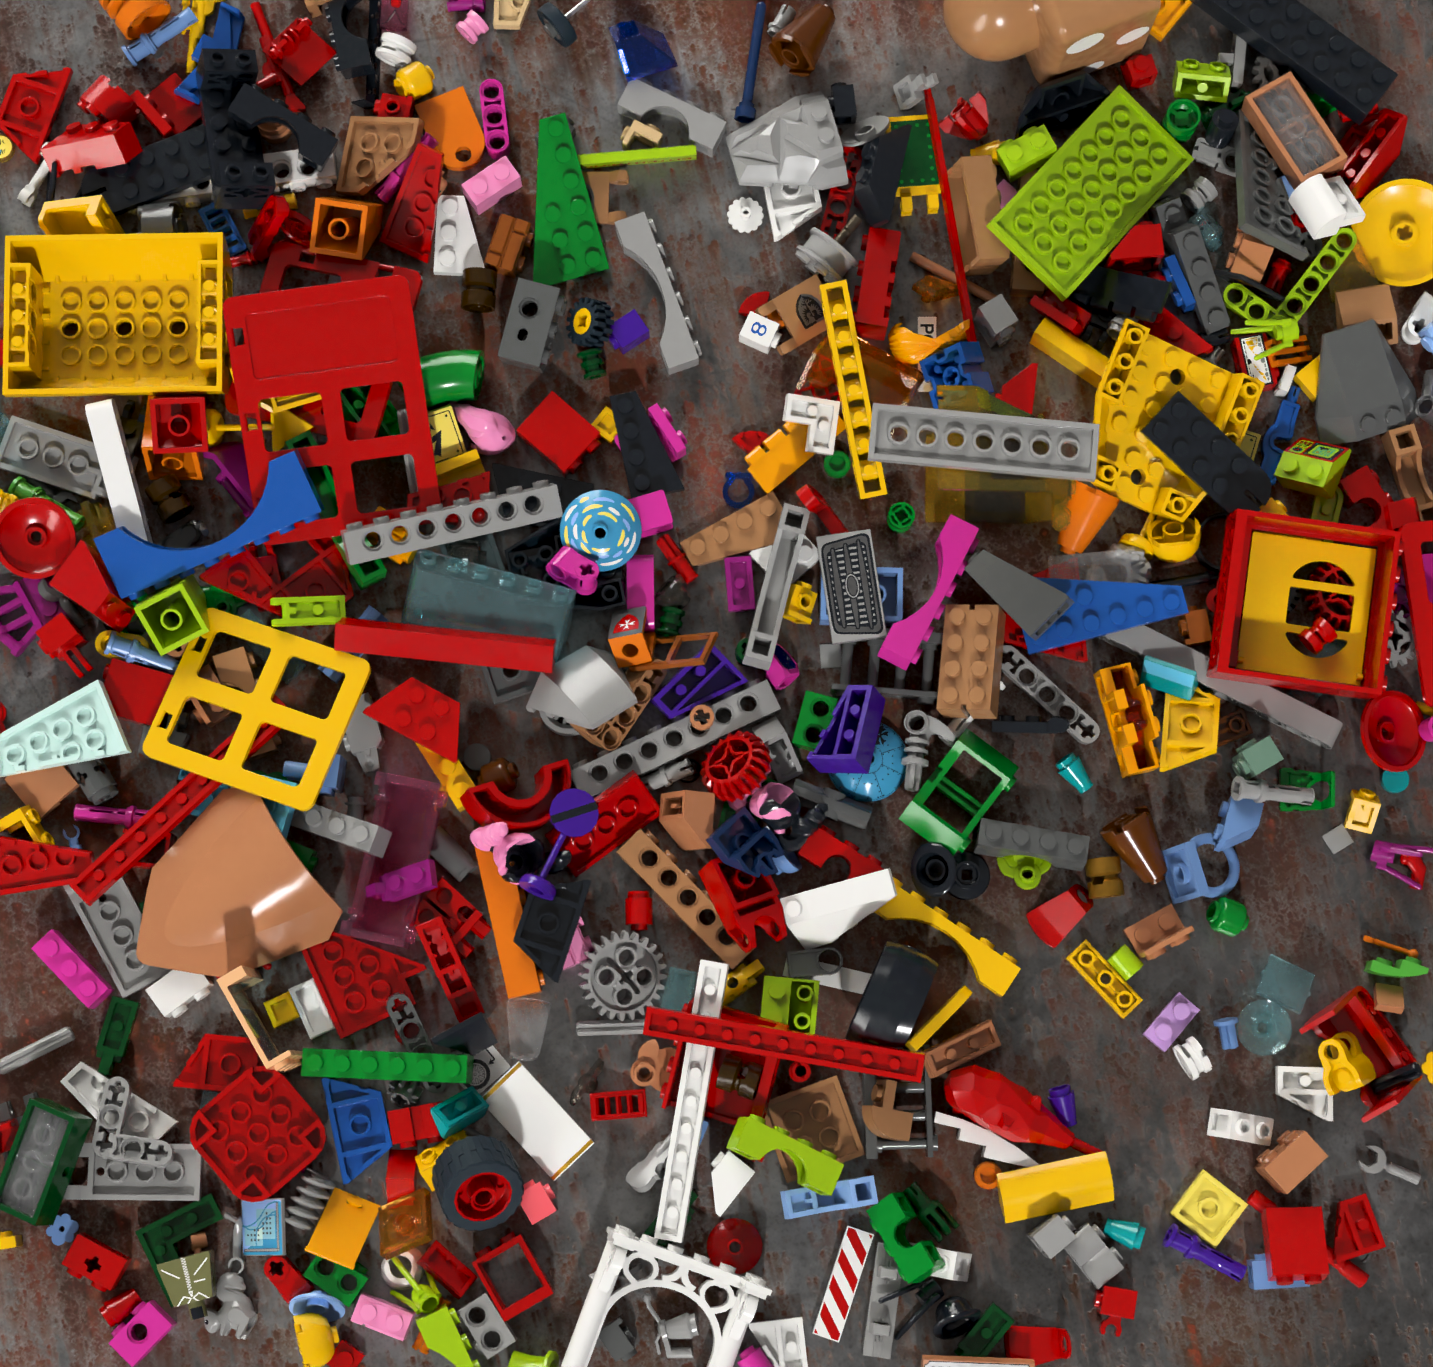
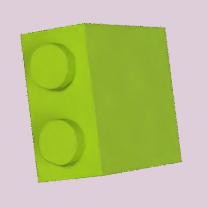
(174, 614)

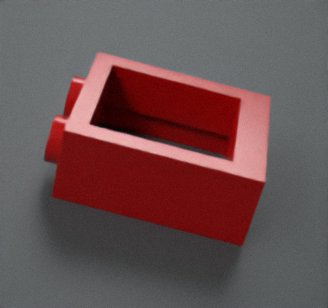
(527, 1301)

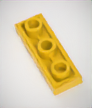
(1091, 966)

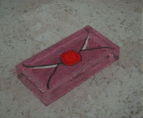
(394, 15)

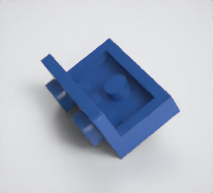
(1181, 292)

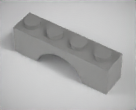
(644, 101)
(342, 829)

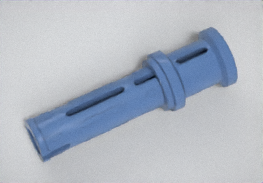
(149, 42)
(133, 651)

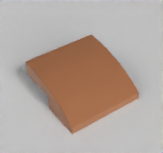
(43, 788)

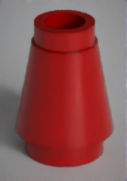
(120, 1307)

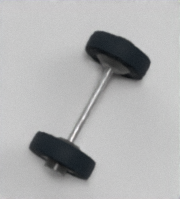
(557, 24)

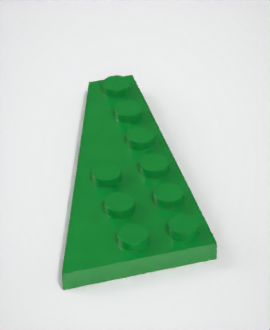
(565, 224)

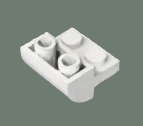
(1325, 205)

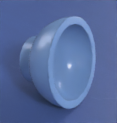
(787, 863)

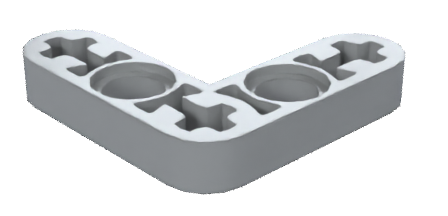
(120, 1140)

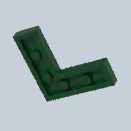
(160, 1236)

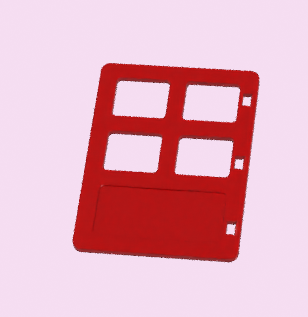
(321, 344)

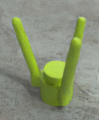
(1284, 330)
(424, 1297)

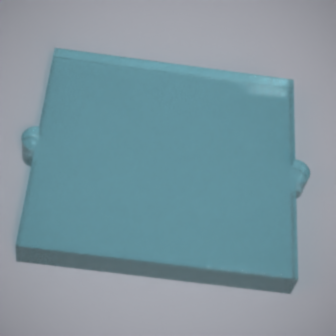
(1285, 984)

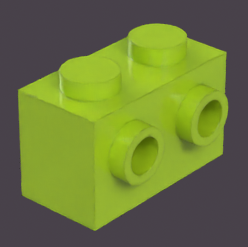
(1201, 80)
(1026, 152)

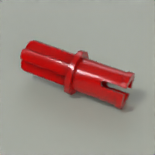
(676, 558)

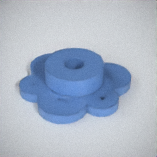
(58, 1236)

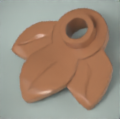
(656, 1061)

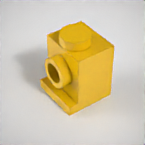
(800, 603)

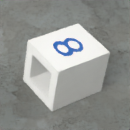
(760, 333)

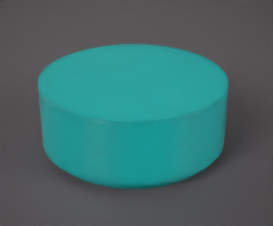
(1394, 781)

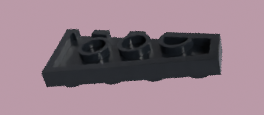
(642, 451)

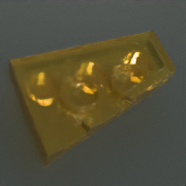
(1354, 270)

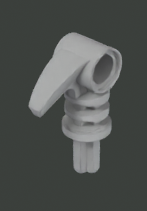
(917, 742)

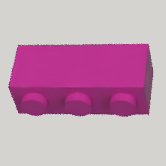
(72, 969)

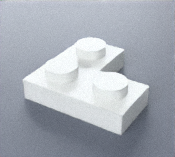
(819, 415)

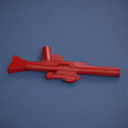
(271, 72)

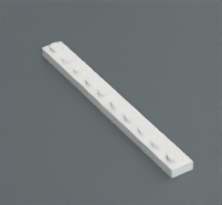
(690, 1109)

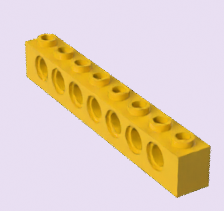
(851, 386)

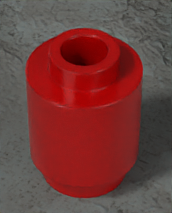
(638, 910)

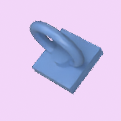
(1185, 873)

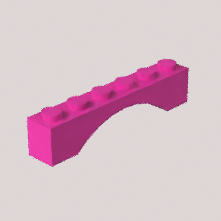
(906, 635)

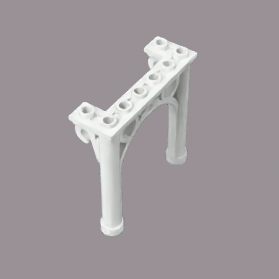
(614, 1258)

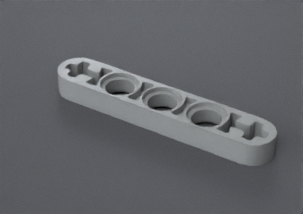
(1060, 698)

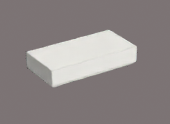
(311, 1008)

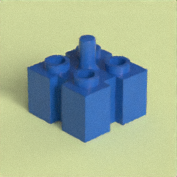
(956, 367)

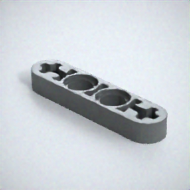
(420, 1040)

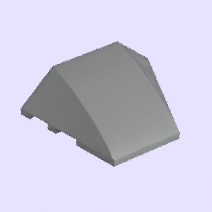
(583, 689)

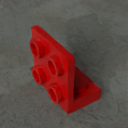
(166, 110)

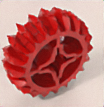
(1320, 603)
(735, 766)

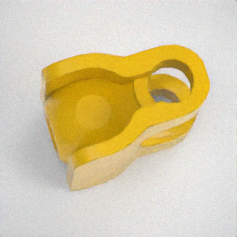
(1346, 1068)

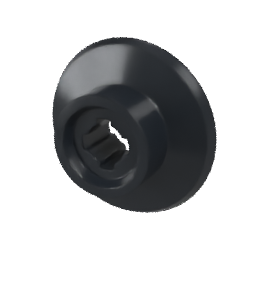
(980, 876)

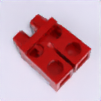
(460, 916)

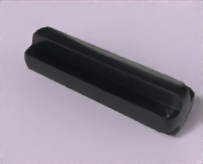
(1396, 1078)

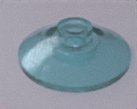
(1277, 1023)

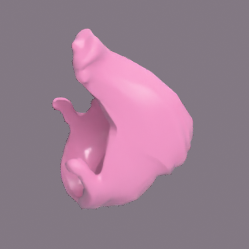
(485, 428)

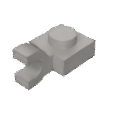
(909, 89)

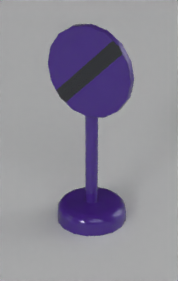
(573, 815)

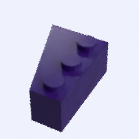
(697, 684)
(852, 733)

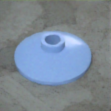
(318, 1303)

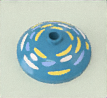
(606, 511)

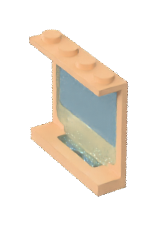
(234, 986)

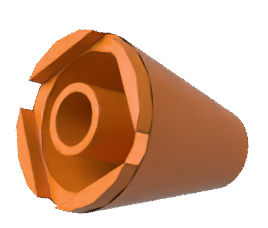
(1089, 512)

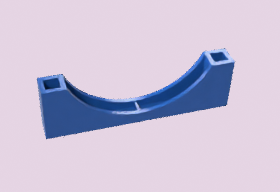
(141, 564)

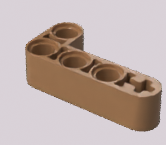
(613, 732)

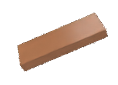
(960, 1048)

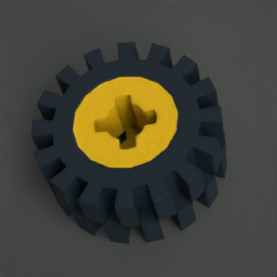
(590, 323)

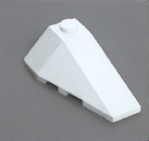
(829, 911)

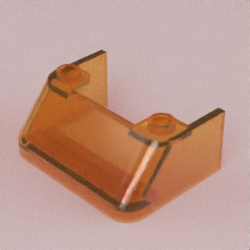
(885, 376)

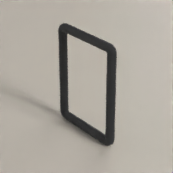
(1269, 294)

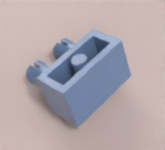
(334, 781)

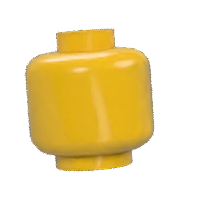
(414, 80)

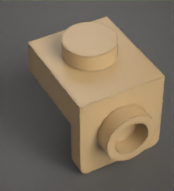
(646, 134)

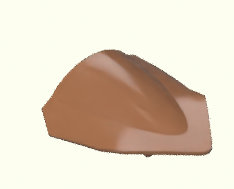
(231, 894)

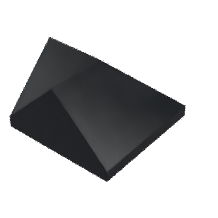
(468, 1036)

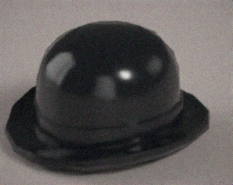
(933, 870)
(954, 1318)

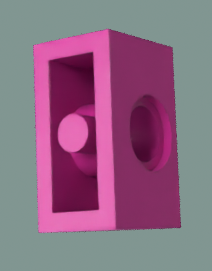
(129, 1345)

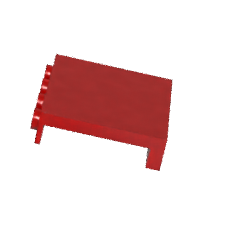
(720, 1103)

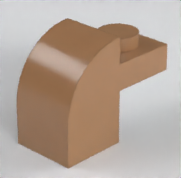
(882, 1118)

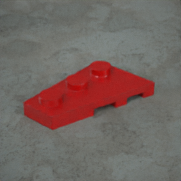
(463, 488)

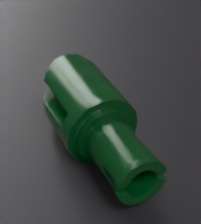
(927, 1209)

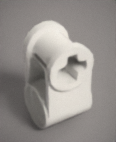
(1420, 317)

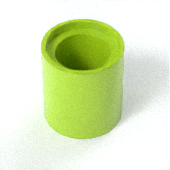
(1125, 962)

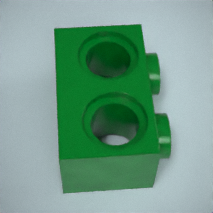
(808, 720)
(333, 1282)

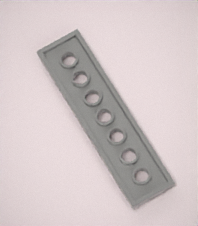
(997, 428)

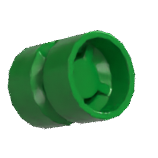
(1181, 119)

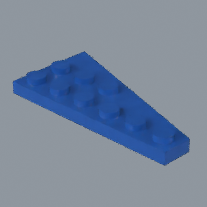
(1107, 609)

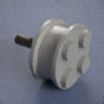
(827, 254)

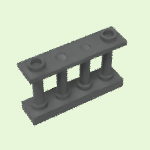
(924, 697)
(875, 1144)

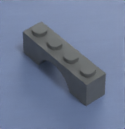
(1057, 847)

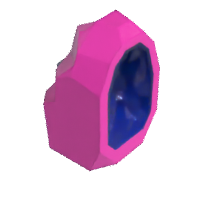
(782, 669)

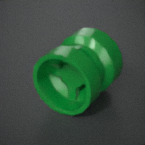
(900, 523)

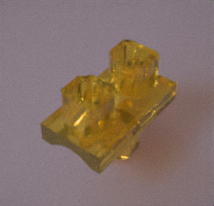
(97, 519)

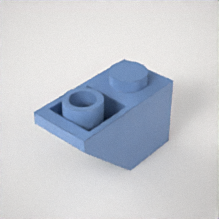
(1237, 823)

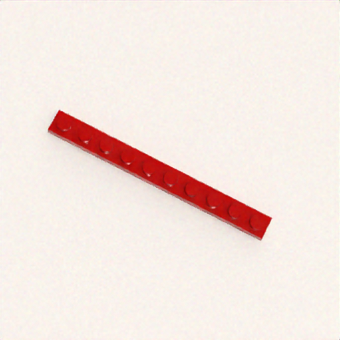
(156, 824)
(784, 1044)

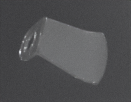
(526, 1027)

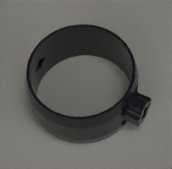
(893, 997)

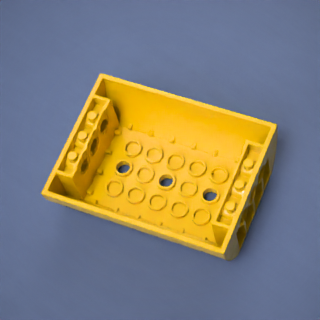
(107, 283)

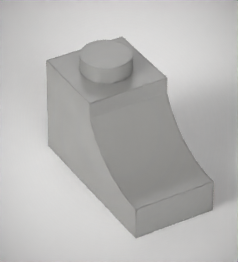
(784, 760)

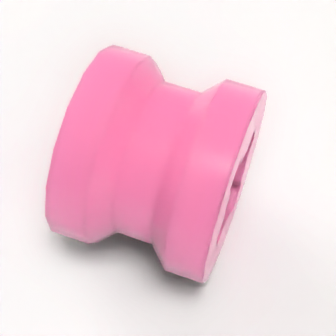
(472, 27)

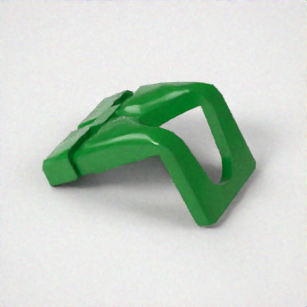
(1306, 779)

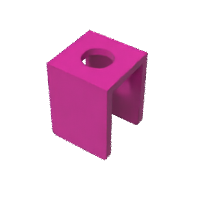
(653, 513)

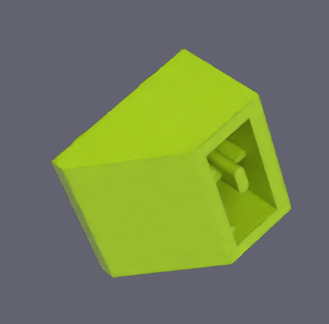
(790, 1002)

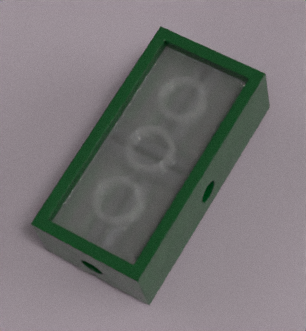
(42, 1161)

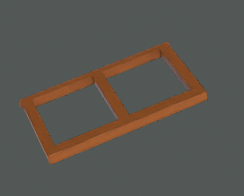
(670, 662)

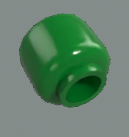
(1227, 916)

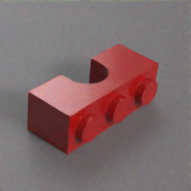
(1364, 488)
(824, 845)

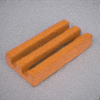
(1301, 349)

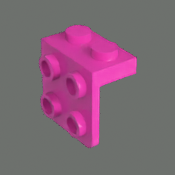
(672, 440)

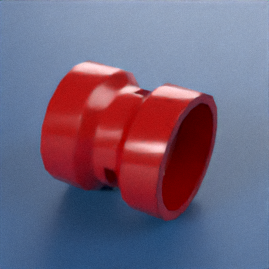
(1317, 635)

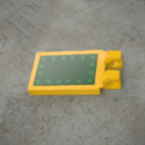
(919, 166)

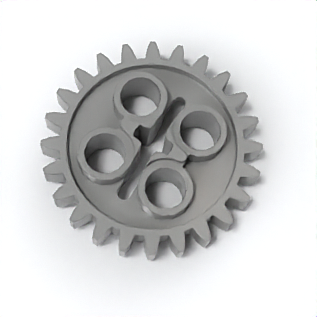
(639, 958)

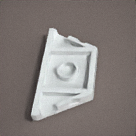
(790, 207)

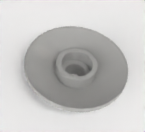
(865, 131)

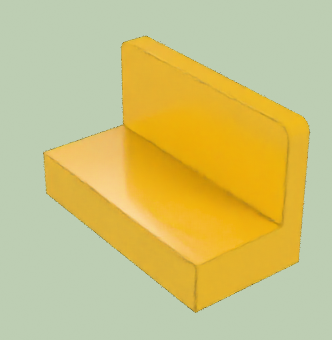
(459, 467)

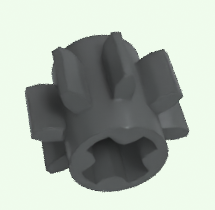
(404, 1093)

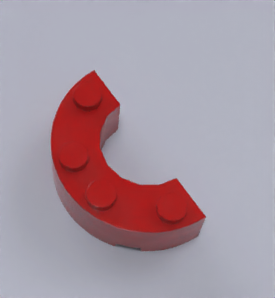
(490, 805)

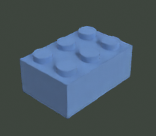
(891, 593)

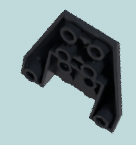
(536, 550)

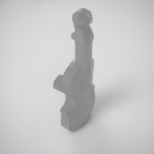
(649, 1170)

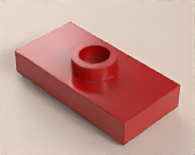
(447, 1269)

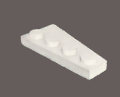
(141, 1118)

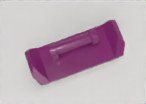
(234, 473)

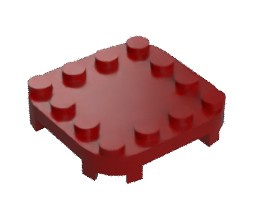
(258, 1134)

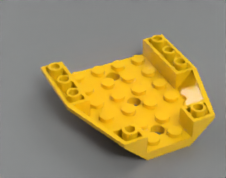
(1134, 391)

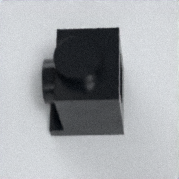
(843, 103)

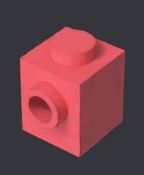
(538, 1201)

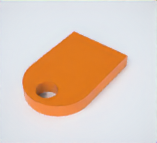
(454, 126)

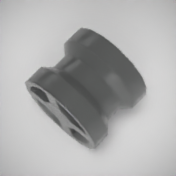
(1313, 246)

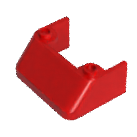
(1377, 1040)

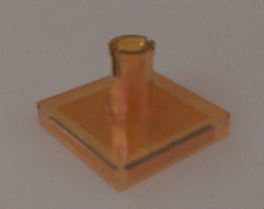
(405, 1223)

